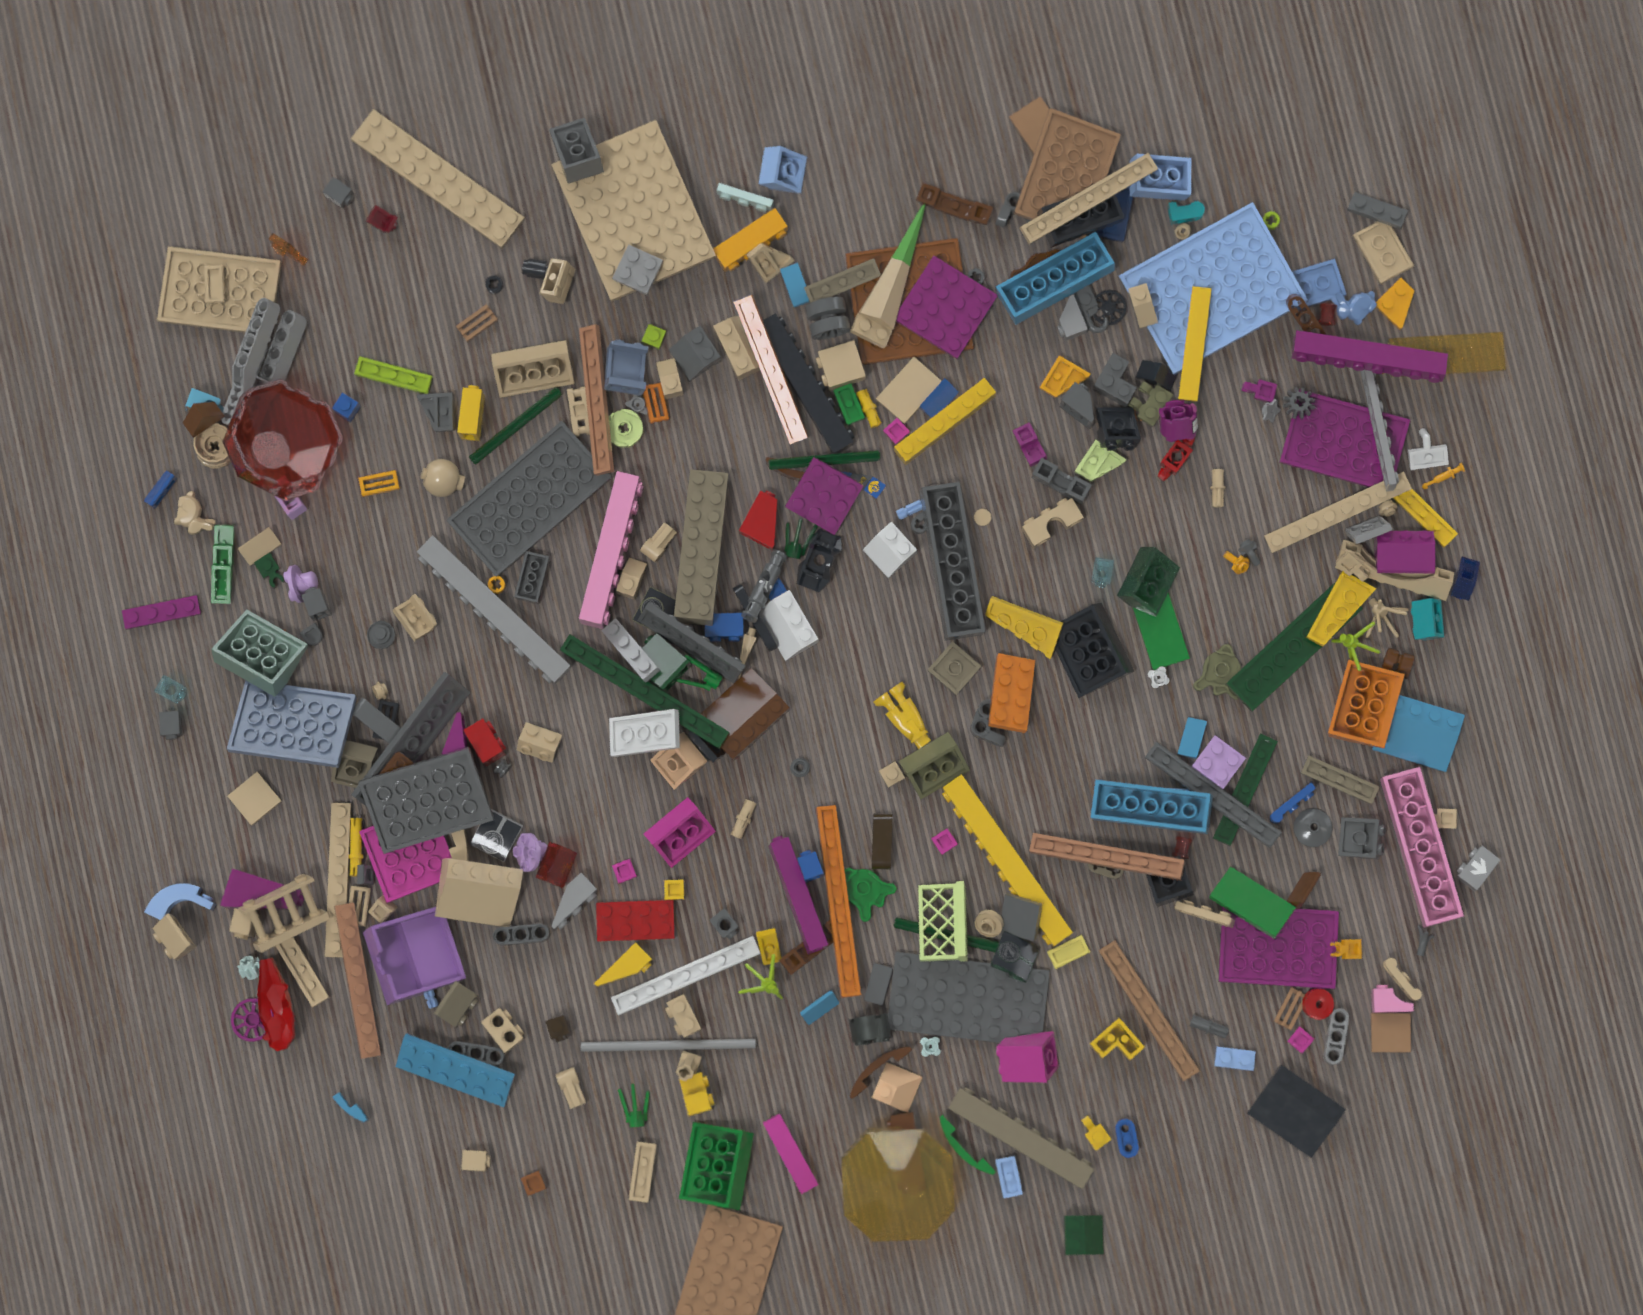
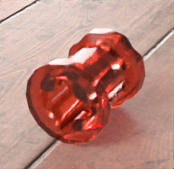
(1327, 314)
(1182, 847)

